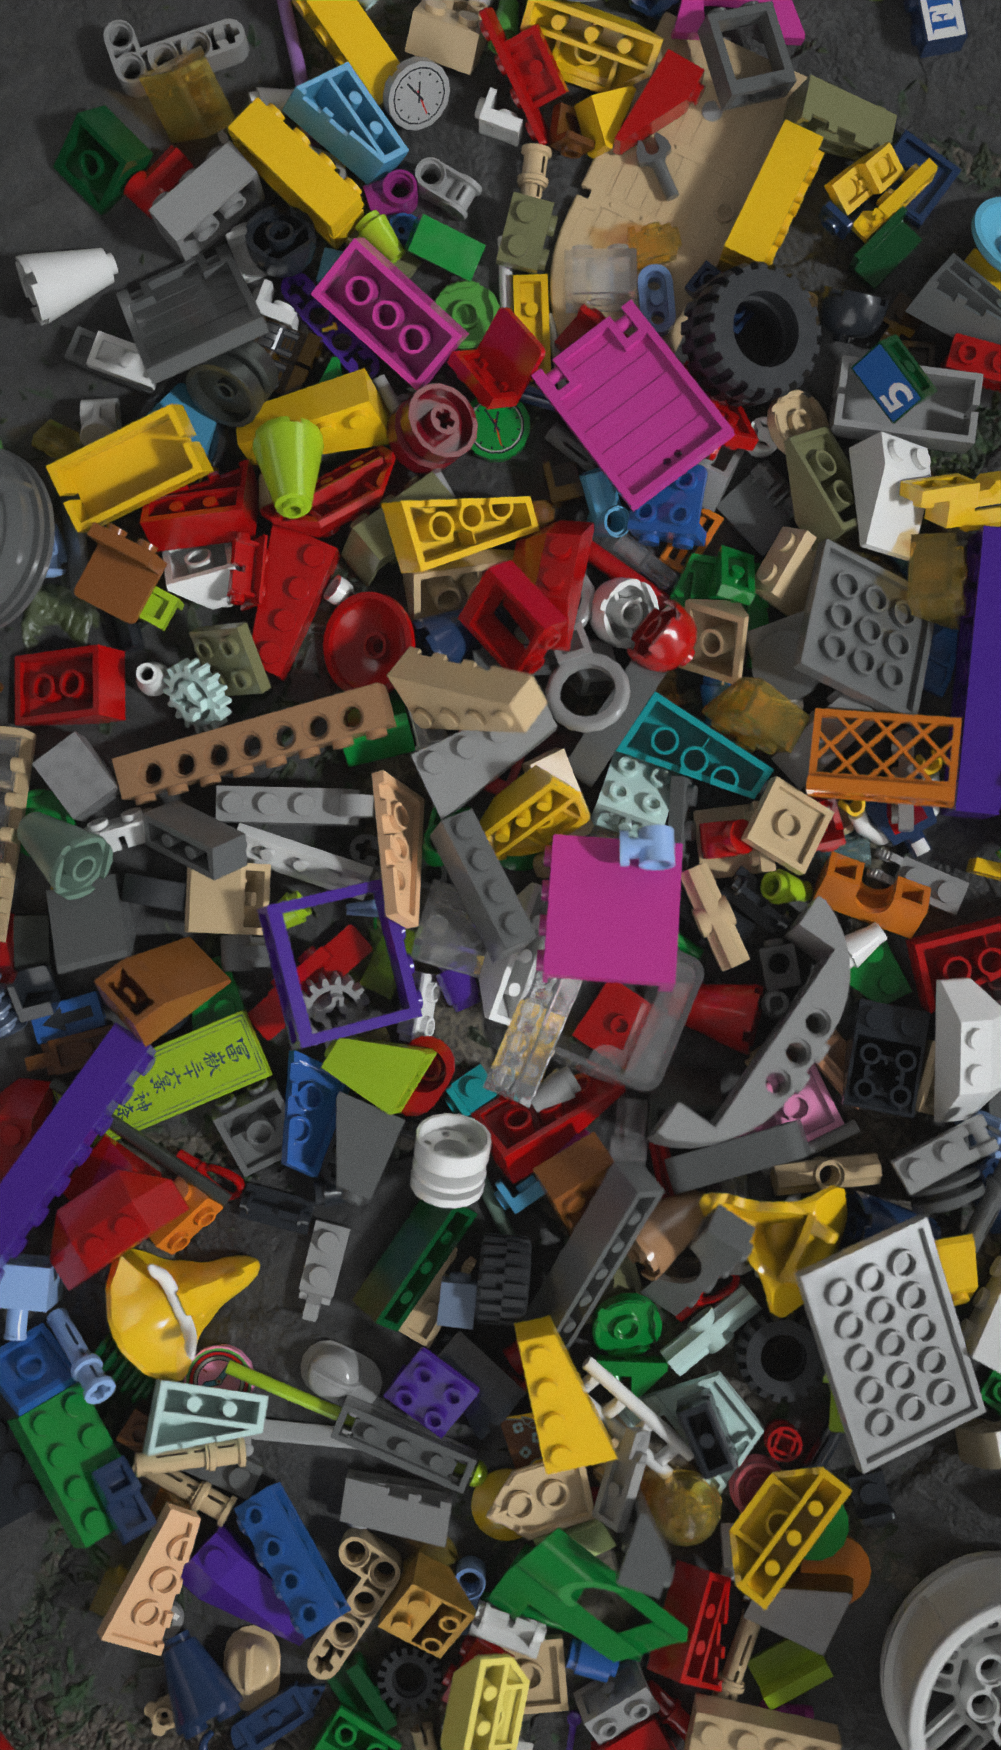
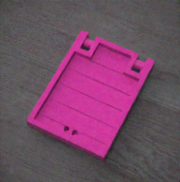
(633, 406)

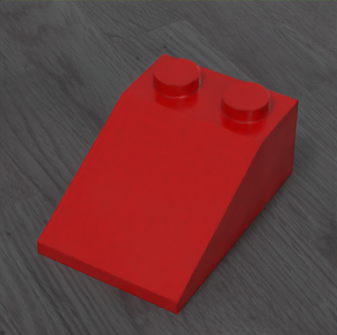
(70, 686)

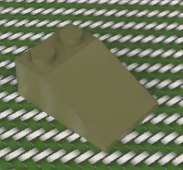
(821, 486)

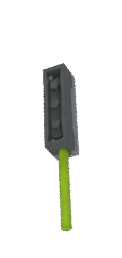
(383, 1434)

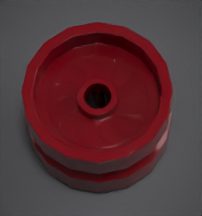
(432, 428)

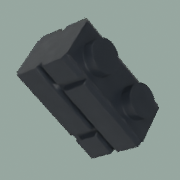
(707, 1434)

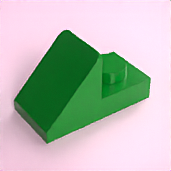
(733, 577)
(641, 1369)

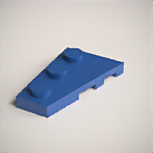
(308, 1113)

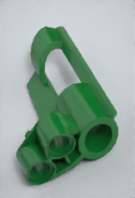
(552, 1581)

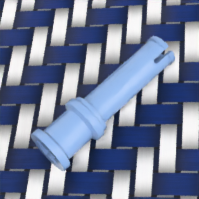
(85, 1365)

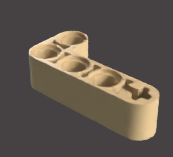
(361, 1614)

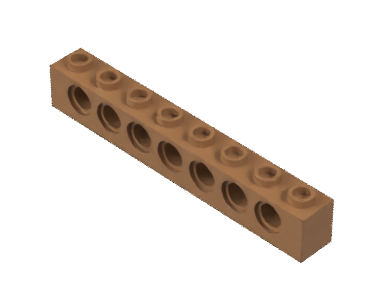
(135, 769)

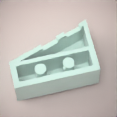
(199, 1415)

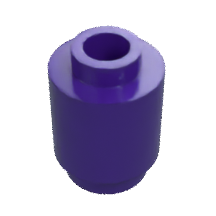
(458, 989)

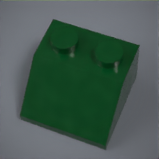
(101, 157)

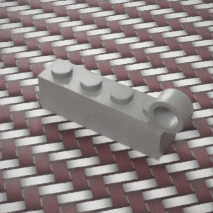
(293, 806)

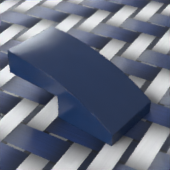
(122, 1499)

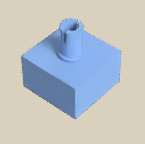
(27, 1286)

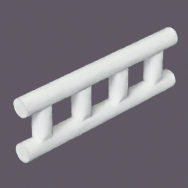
(649, 1419)

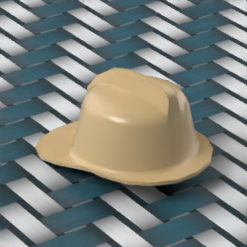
(253, 1664)

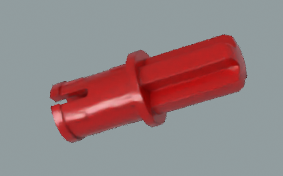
(670, 1710)

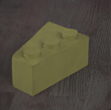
(844, 120)

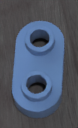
(659, 301)

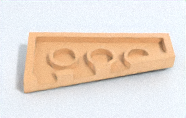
(400, 846)
(148, 1592)

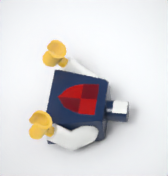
(875, 821)

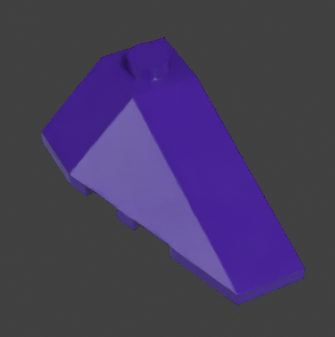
(230, 1578)

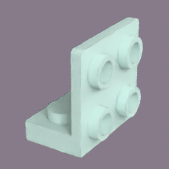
(633, 795)

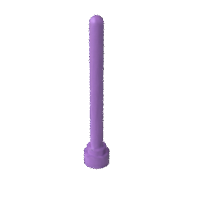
(294, 50)

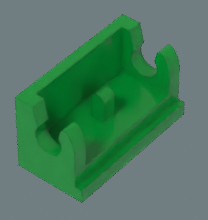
(444, 247)

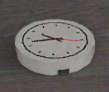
(416, 93)

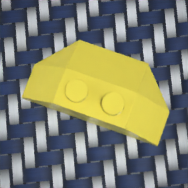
(485, 1705)

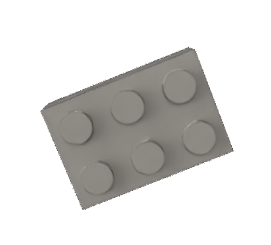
(207, 202)

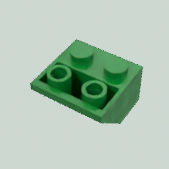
(351, 1732)

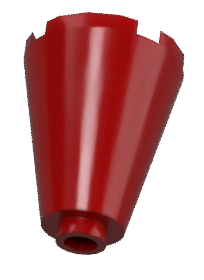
(727, 1014)

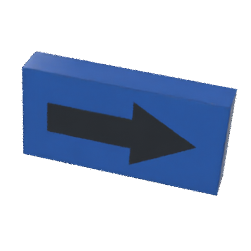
(71, 1017)

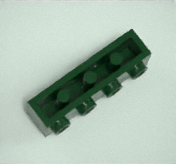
(409, 1254)

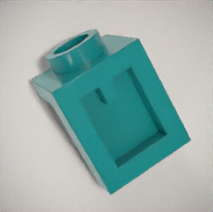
(467, 1092)

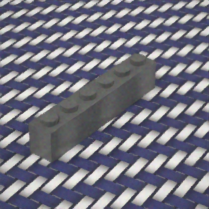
(596, 1248)

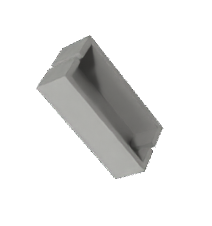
(931, 424)

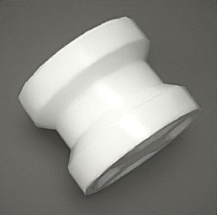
(762, 450)

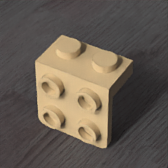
(787, 571)

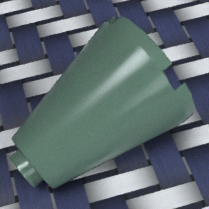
(65, 853)

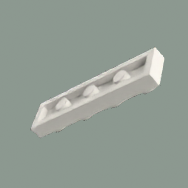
(303, 861)

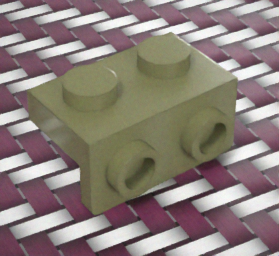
(525, 234)

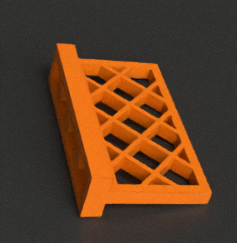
(879, 788)

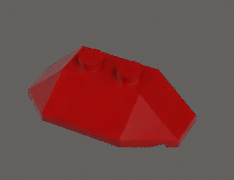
(341, 495)
(556, 565)
(22, 1113)
(111, 1222)

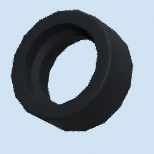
(154, 892)

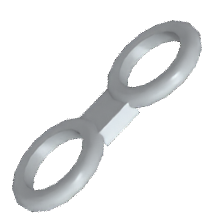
(579, 658)

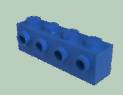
(291, 1559)

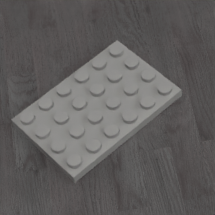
(890, 1342)

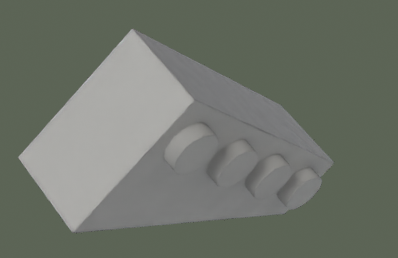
(471, 760)

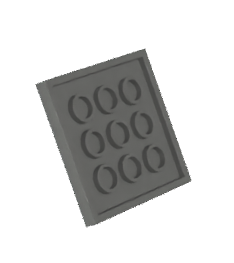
(862, 632)

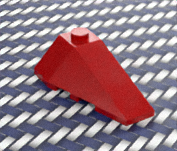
(528, 1138)

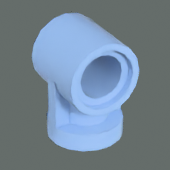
(652, 847)

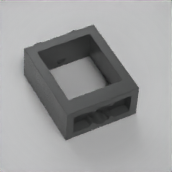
(753, 89)

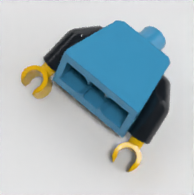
(211, 434)

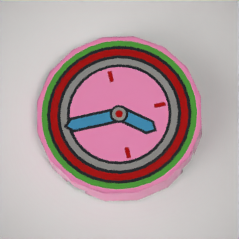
(210, 1366)

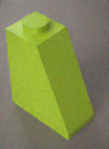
(378, 1069)

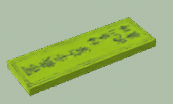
(194, 1072)

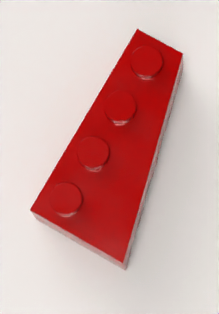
(295, 585)

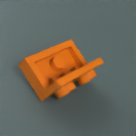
(179, 1232)

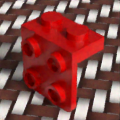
(501, 363)

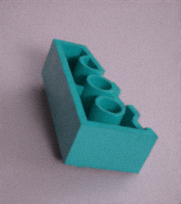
(688, 746)

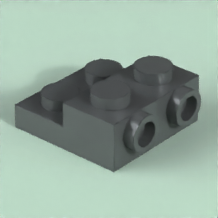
(252, 1125)

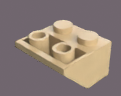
(447, 33)
(229, 902)

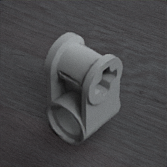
(453, 190)

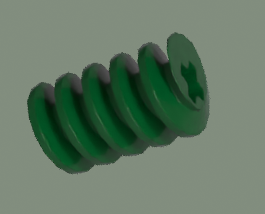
(124, 1369)

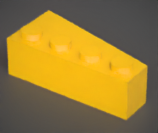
(343, 409)

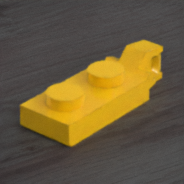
(888, 204)

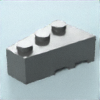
(960, 302)

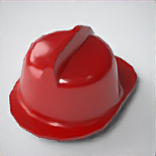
(435, 1078)

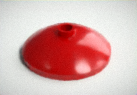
(355, 639)

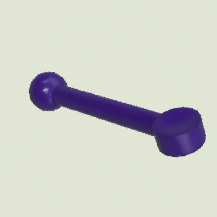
(574, 1720)

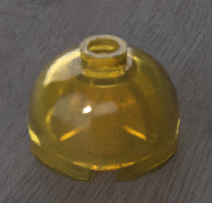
(686, 1508)

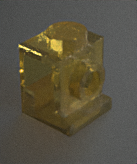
(654, 243)

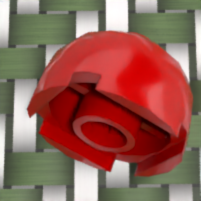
(664, 639)

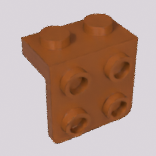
(119, 573)

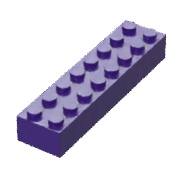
(978, 683)

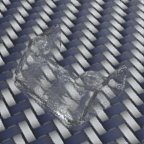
(651, 1037)

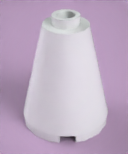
(63, 279)

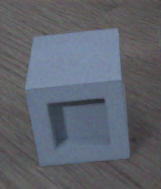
(457, 1300)

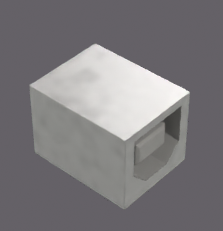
(78, 777)

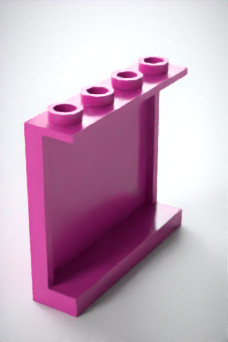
(608, 917)

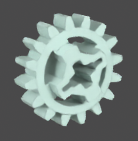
(197, 695)

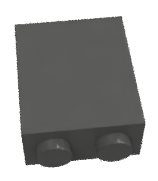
(92, 928)

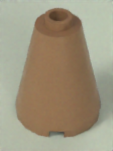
(667, 1232)

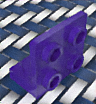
(431, 1392)

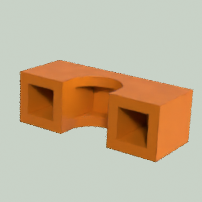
(893, 909)

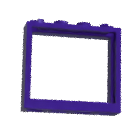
(287, 978)

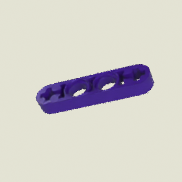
(365, 355)

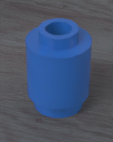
(589, 1662)

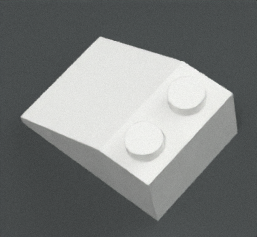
(882, 514)

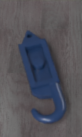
(272, 1717)

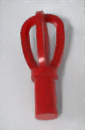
(203, 1167)
(702, 1301)

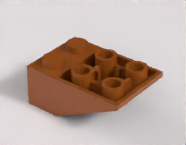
(160, 987)
(574, 1178)

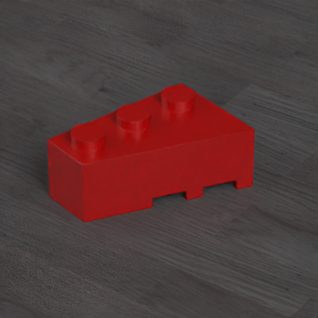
(204, 512)
(701, 1604)

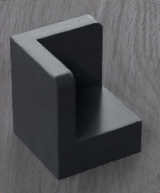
(33, 992)

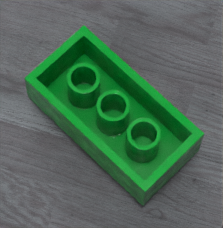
(64, 1446)

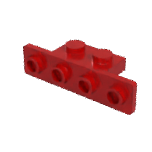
(529, 68)
(338, 955)

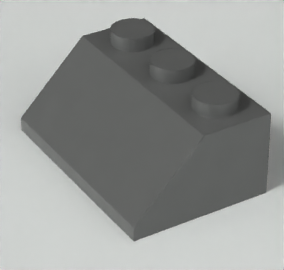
(641, 1552)

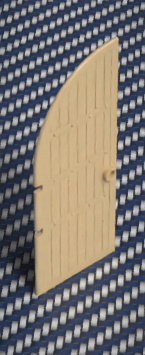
(710, 167)

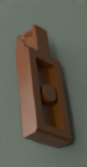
(68, 1052)

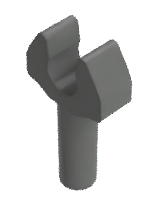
(658, 163)

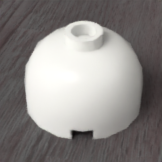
(619, 610)

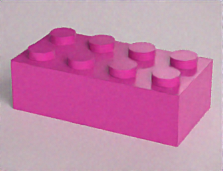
(389, 313)

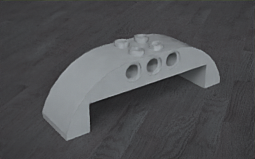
(816, 1003)

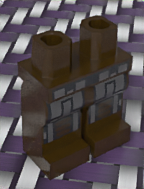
(293, 354)

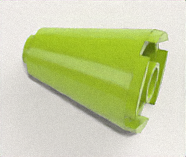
(289, 462)

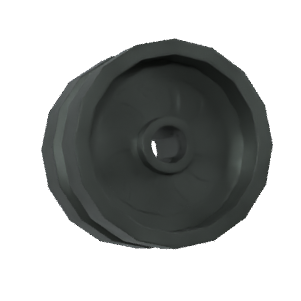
(233, 384)

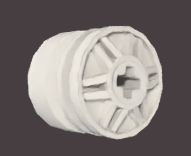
(450, 1160)

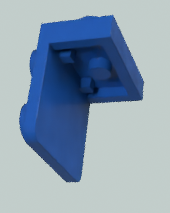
(673, 513)

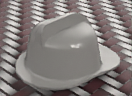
(339, 1371)

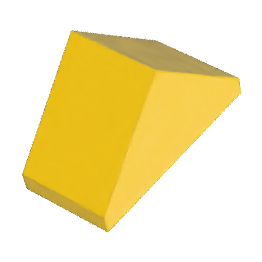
(602, 117)

